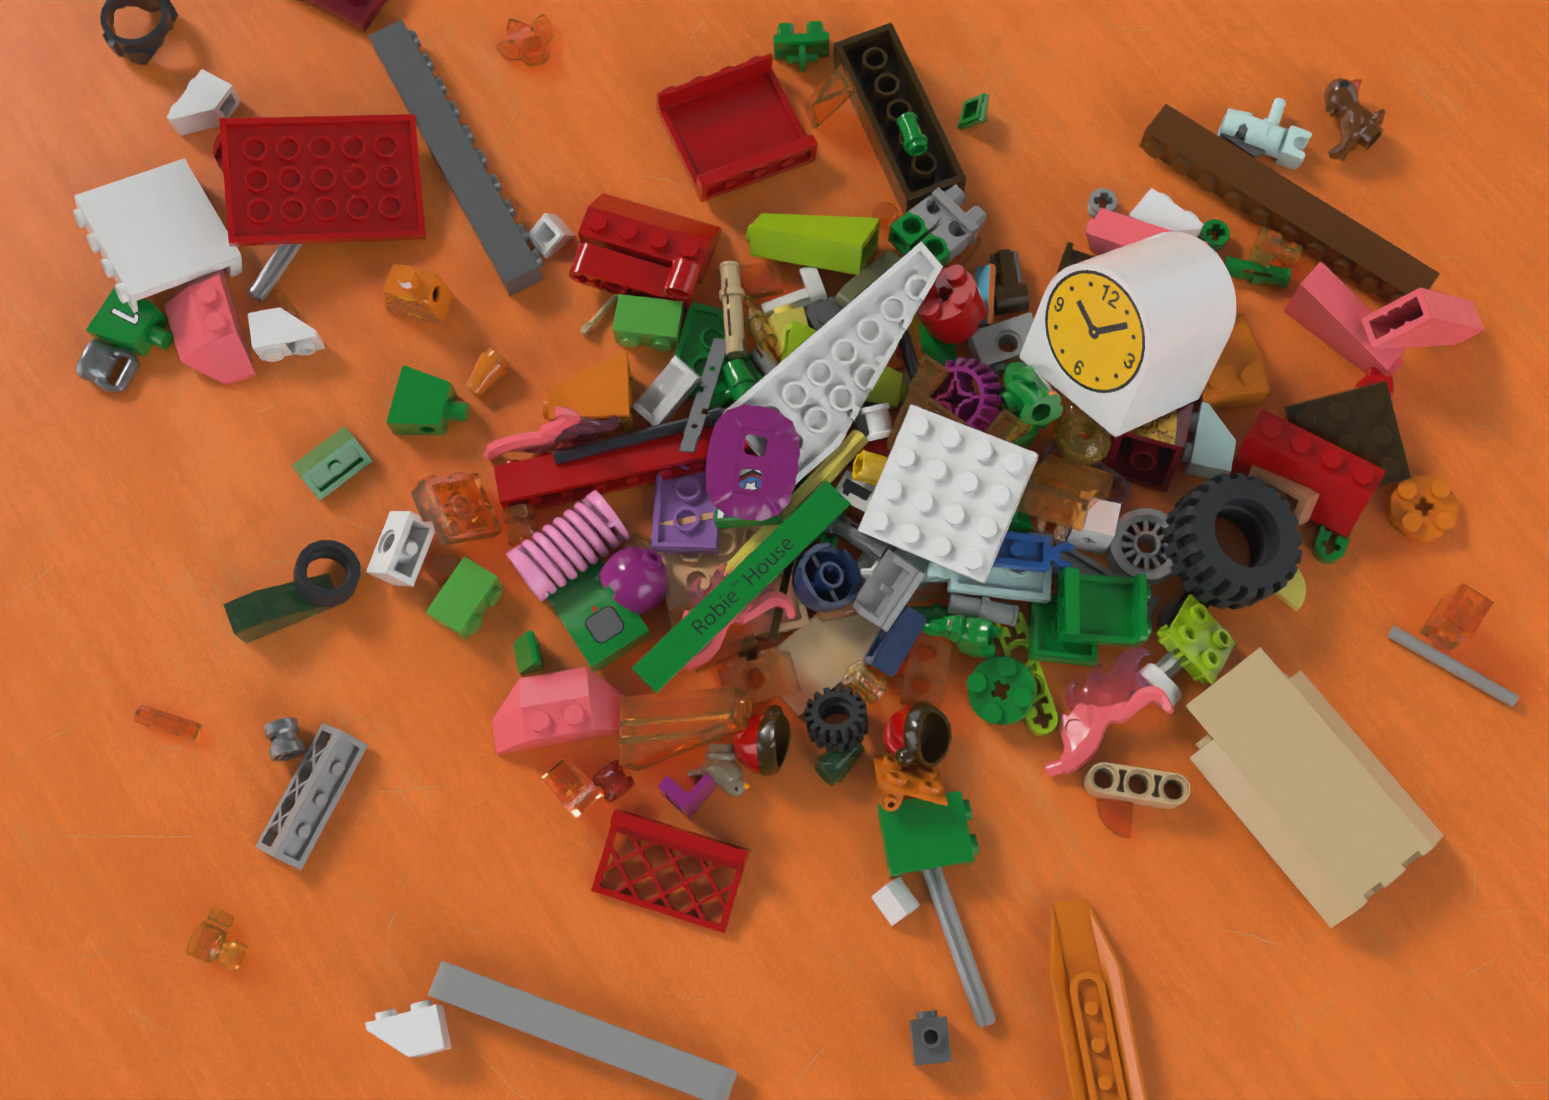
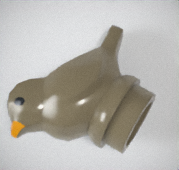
(722, 768)

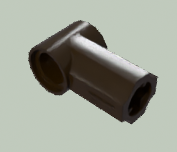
(1010, 292)

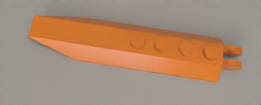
(1092, 1007)

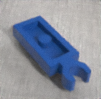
(1031, 553)

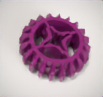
(976, 410)

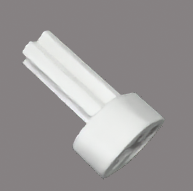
(805, 297)
(1160, 675)

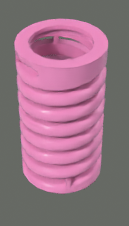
(550, 548)

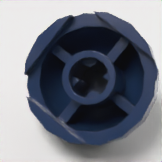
(826, 578)

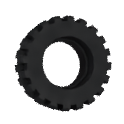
(1260, 517)

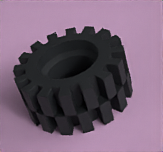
(836, 734)

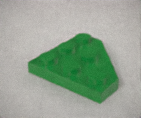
(695, 341)

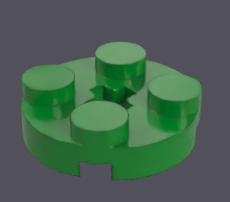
(1019, 698)

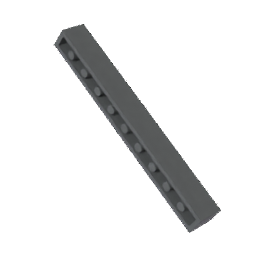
(456, 157)

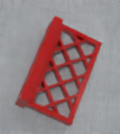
(679, 840)

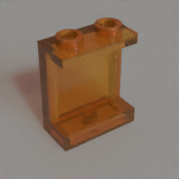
(1064, 491)

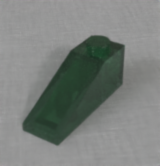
(272, 609)

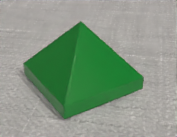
(974, 111)

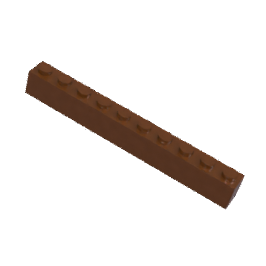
(1284, 207)

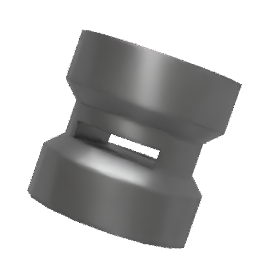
(284, 739)

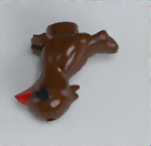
(1356, 121)

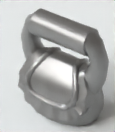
(99, 361)

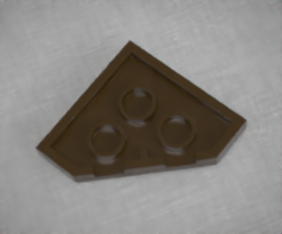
(1358, 422)

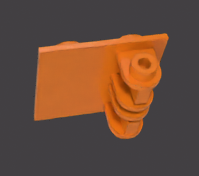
(914, 781)

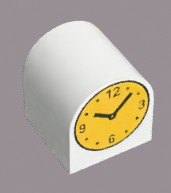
(1134, 329)

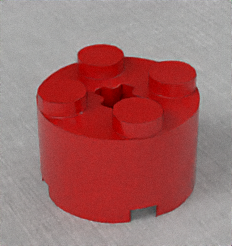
(952, 306)

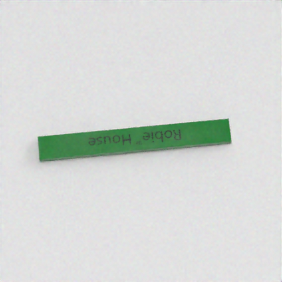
(740, 587)

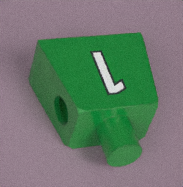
(132, 331)

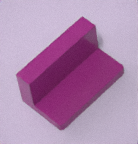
(681, 799)

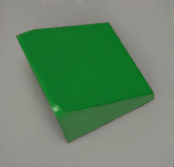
(528, 653)

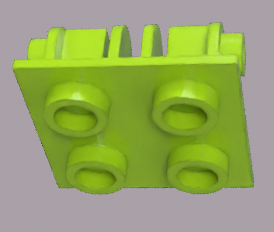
(1199, 641)

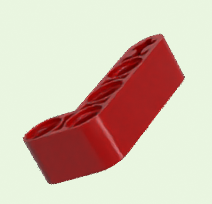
(634, 276)

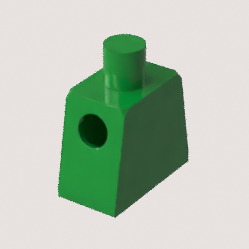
(424, 405)

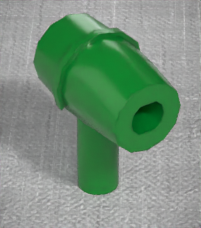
(738, 380)

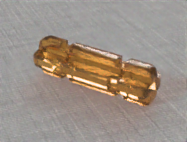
(168, 722)

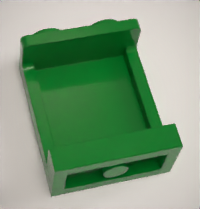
(1102, 609)
(927, 835)

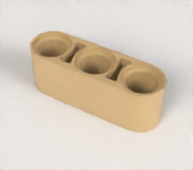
(1152, 780)

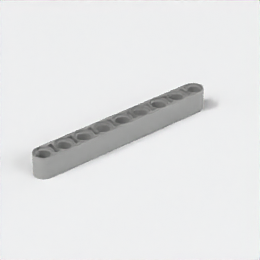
(582, 1033)

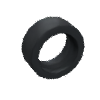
(326, 550)

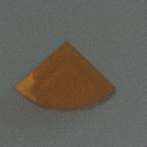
(1116, 816)

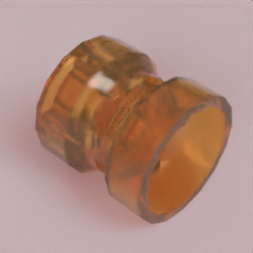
(520, 523)

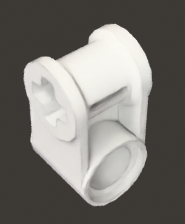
(874, 422)

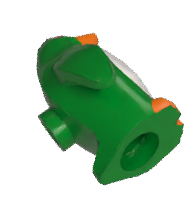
(1030, 395)

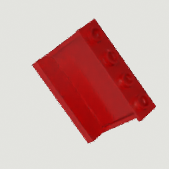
(734, 127)

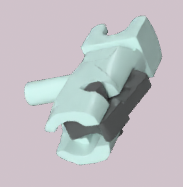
(1265, 135)

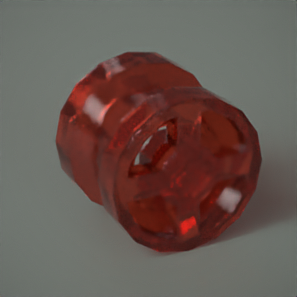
(613, 781)

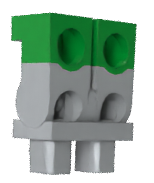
(939, 225)

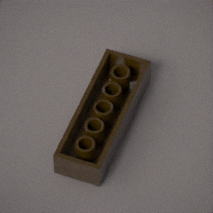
(884, 92)

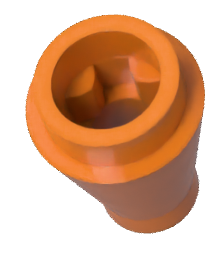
(487, 372)

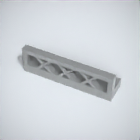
(313, 798)

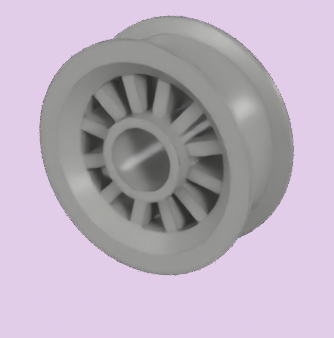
(1119, 562)

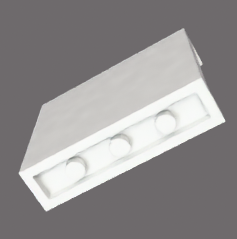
(155, 231)

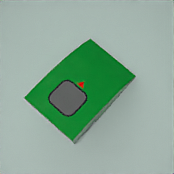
(595, 620)

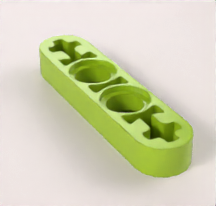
(1046, 708)

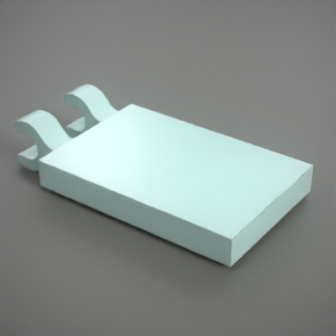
(1000, 582)

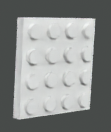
(948, 493)

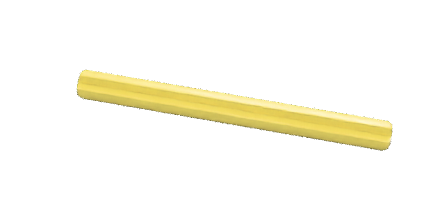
(827, 470)

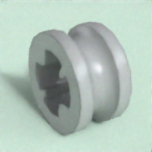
(1104, 194)

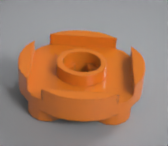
(1436, 495)

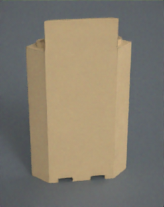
(1307, 786)

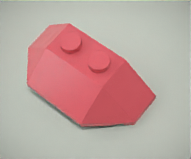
(209, 329)
(556, 710)

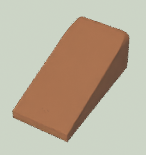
(1299, 497)

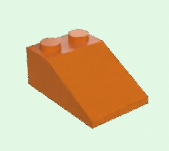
(1239, 373)

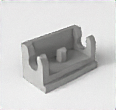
(887, 590)

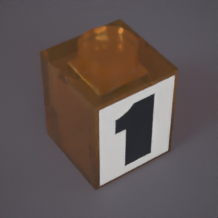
(855, 492)

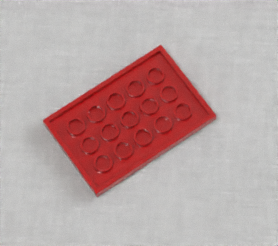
(321, 179)

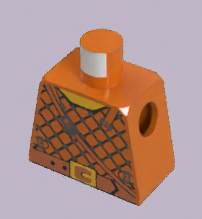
(412, 292)

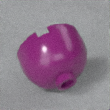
(636, 578)

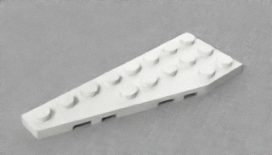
(840, 363)

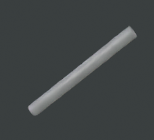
(1453, 666)

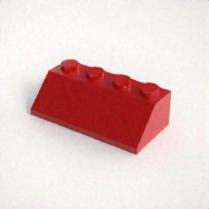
(648, 233)
(1302, 457)

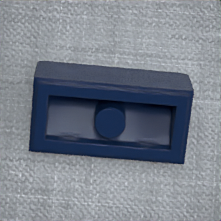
(891, 647)

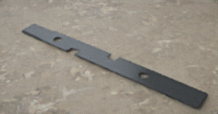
(703, 399)

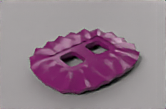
(727, 459)

